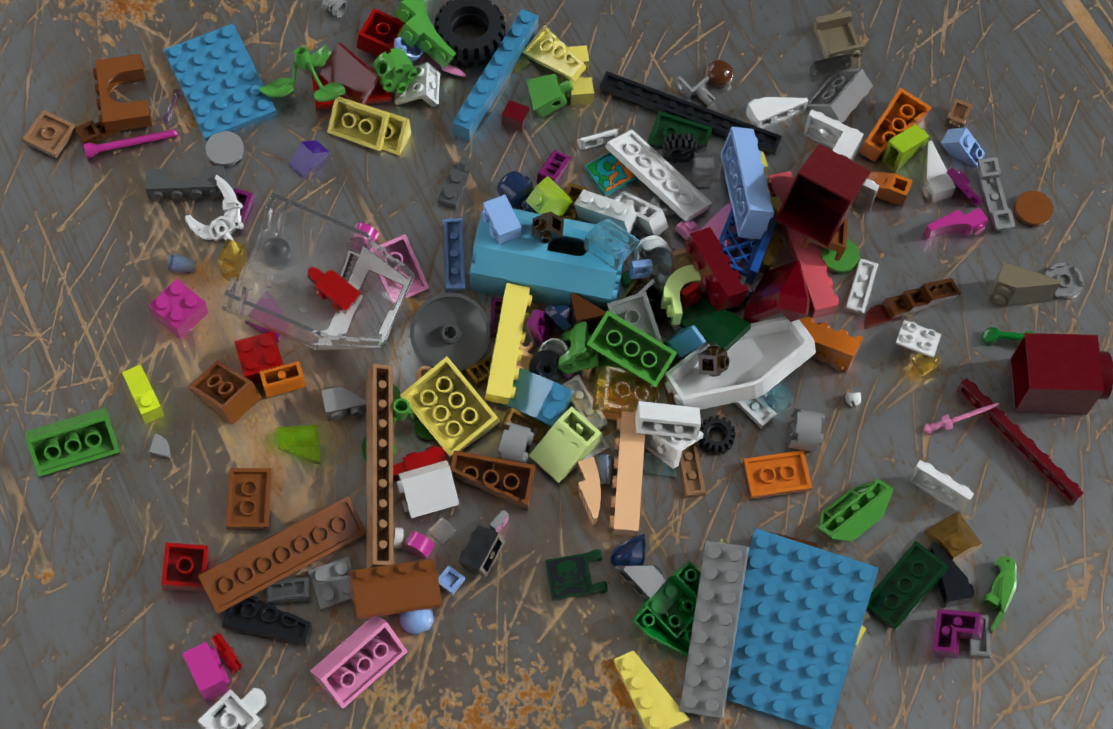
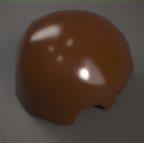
(719, 73)

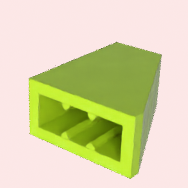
(904, 147)
(549, 197)

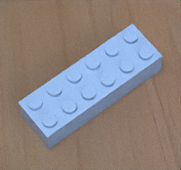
(746, 183)

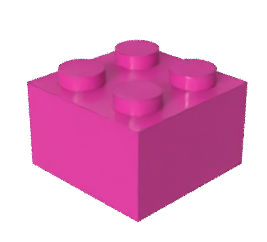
(178, 308)
(204, 667)

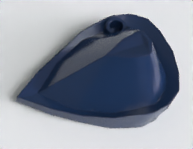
(560, 315)
(630, 552)

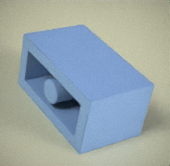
(501, 219)

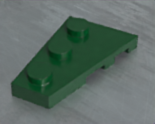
(670, 124)

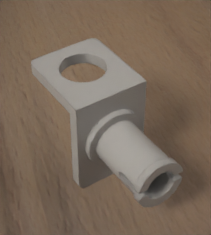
(698, 90)

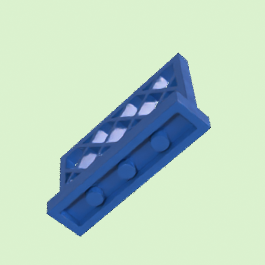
(758, 250)

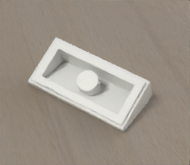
(597, 139)

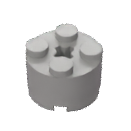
(805, 430)
(515, 442)

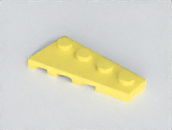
(554, 55)
(649, 697)

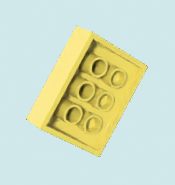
(450, 407)

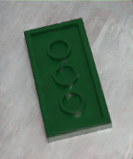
(716, 327)
(906, 585)

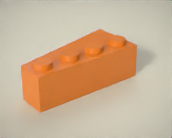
(900, 115)
(832, 346)

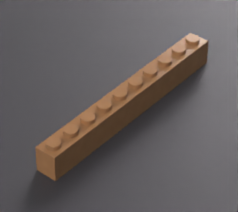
(379, 466)

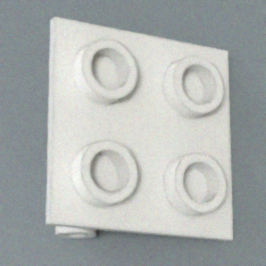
(918, 338)

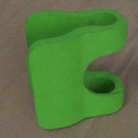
(579, 353)

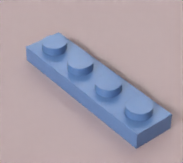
(454, 255)

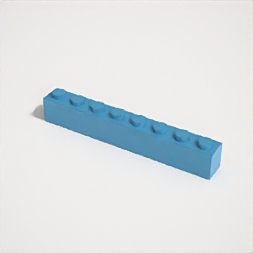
(495, 75)

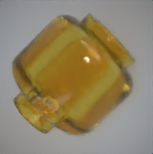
(925, 365)

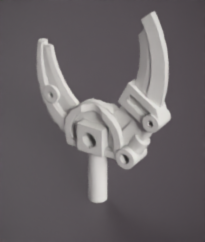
(224, 225)

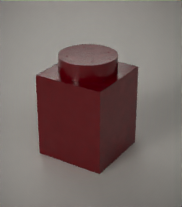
(822, 195)
(1060, 374)

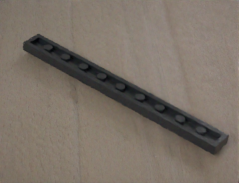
(684, 109)

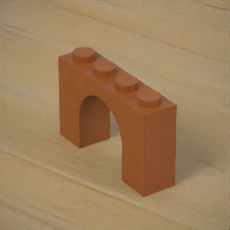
(110, 74)

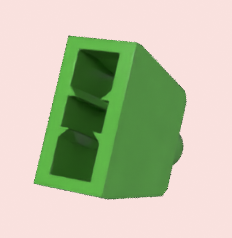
(548, 93)

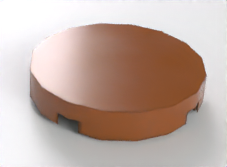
(1033, 208)

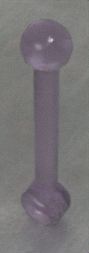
(177, 93)

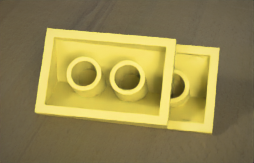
(369, 126)

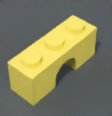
(583, 87)

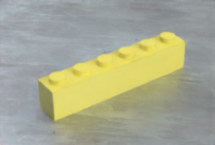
(507, 344)

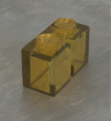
(232, 259)

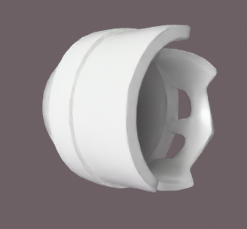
(656, 249)

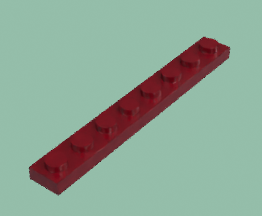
(1021, 442)

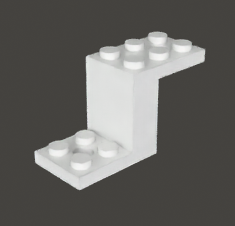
(842, 141)

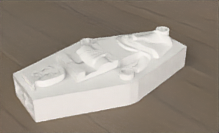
(756, 365)

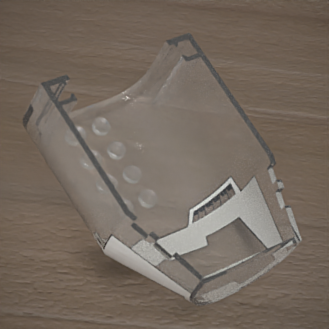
(282, 299)

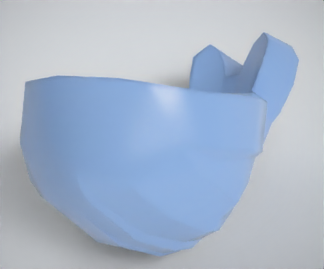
(413, 53)

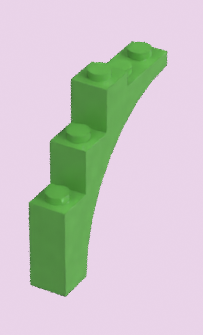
(420, 32)

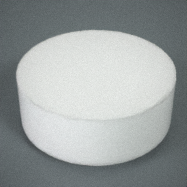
(398, 538)

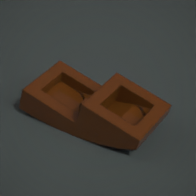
(94, 133)

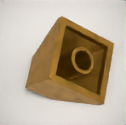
(954, 536)

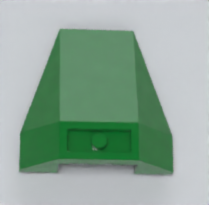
(671, 610)

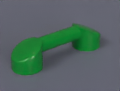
(991, 335)

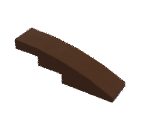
(922, 298)

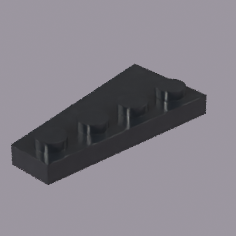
(267, 621)

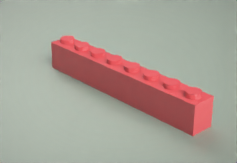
(814, 269)

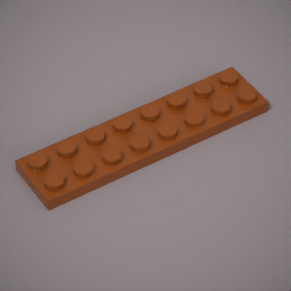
(281, 554)

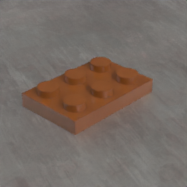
(249, 499)

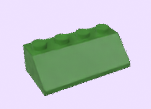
(631, 348)
(71, 442)

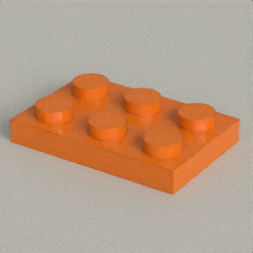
(777, 474)

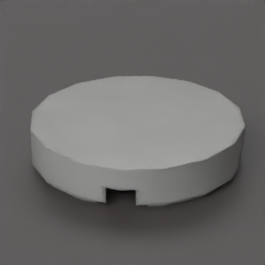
(224, 149)
(1071, 280)

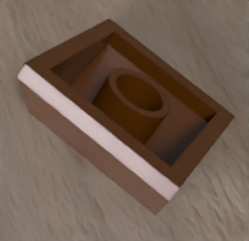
(585, 311)

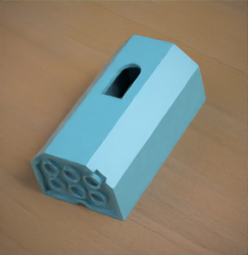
(547, 273)

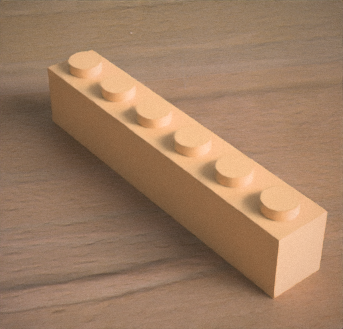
(629, 477)

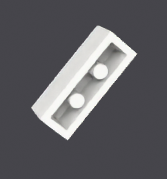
(599, 208)
(667, 420)

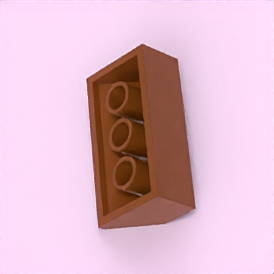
(394, 588)

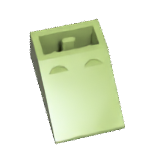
(566, 444)

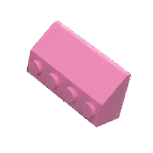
(359, 661)

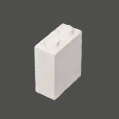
(427, 489)

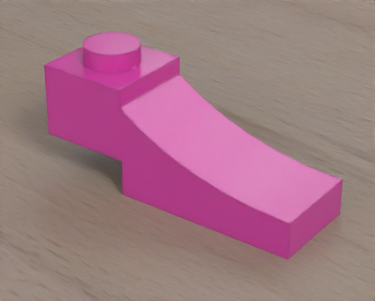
(957, 223)

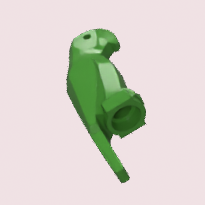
(1002, 588)

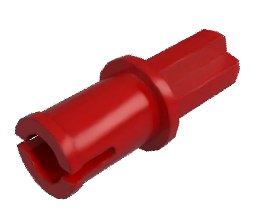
(226, 653)

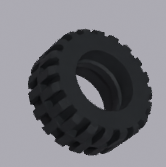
(476, 12)

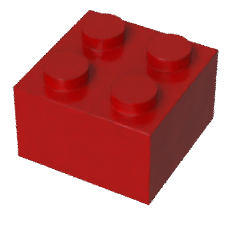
(379, 33)
(258, 354)
(182, 566)

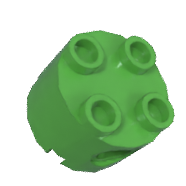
(395, 70)

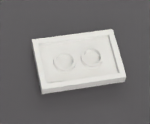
(940, 486)

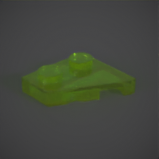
(301, 441)

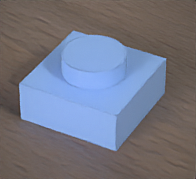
(640, 269)
(450, 580)

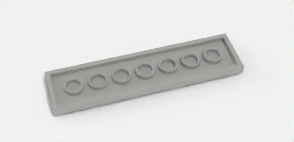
(714, 629)

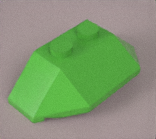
(855, 511)

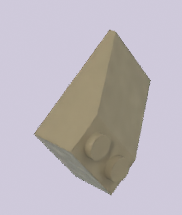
(1021, 286)

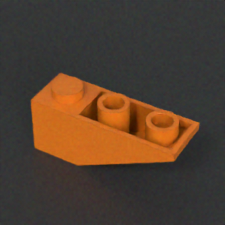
(892, 187)

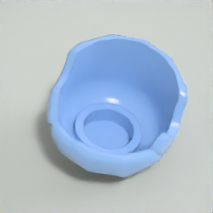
(416, 621)

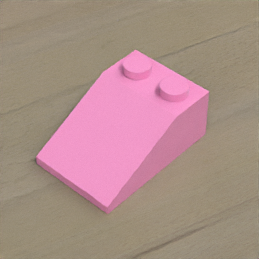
(402, 250)

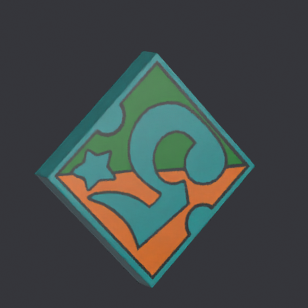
(609, 174)

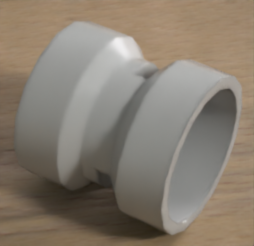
(337, 7)

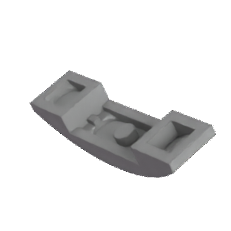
(993, 194)

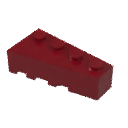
(715, 269)

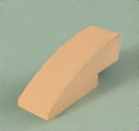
(589, 488)

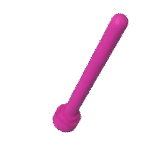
(93, 149)

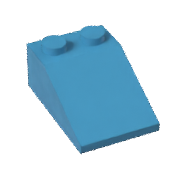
(540, 397)

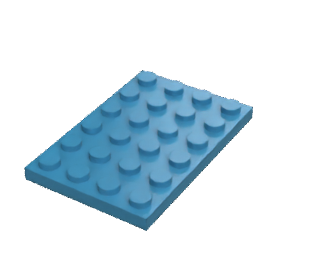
(219, 81)

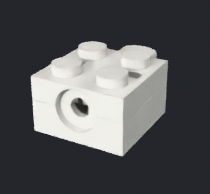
(234, 712)

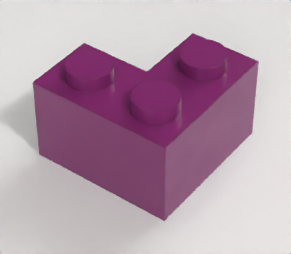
(952, 626)

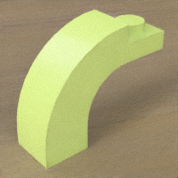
(671, 295)

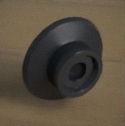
(544, 358)

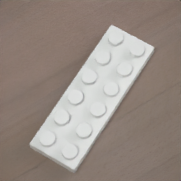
(658, 175)

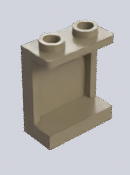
(837, 35)

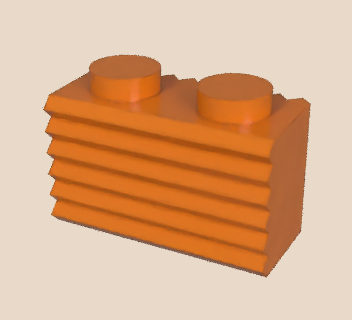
(282, 379)

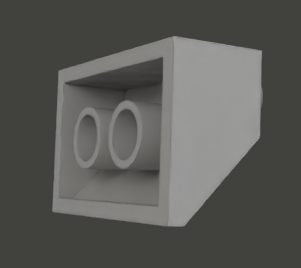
(840, 94)

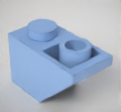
(962, 146)

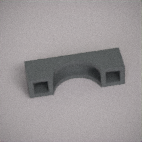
(162, 185)

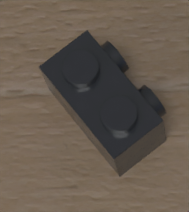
(481, 551)

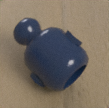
(517, 190)

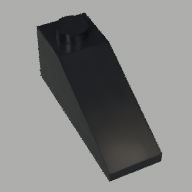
(954, 583)

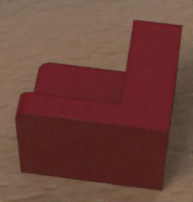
(514, 115)

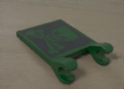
(571, 576)

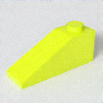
(143, 394)

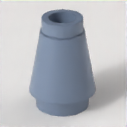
(180, 264)
(605, 469)

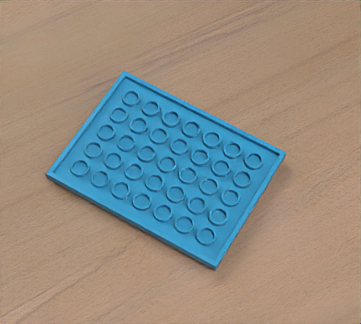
(797, 629)

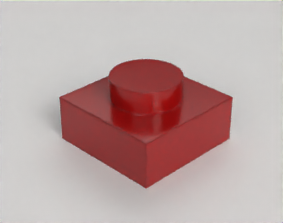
(690, 294)

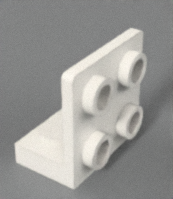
(423, 86)
(668, 448)

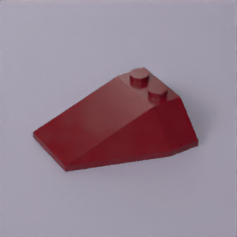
(779, 292)

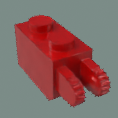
(334, 289)
(417, 460)

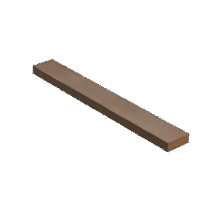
(689, 462)

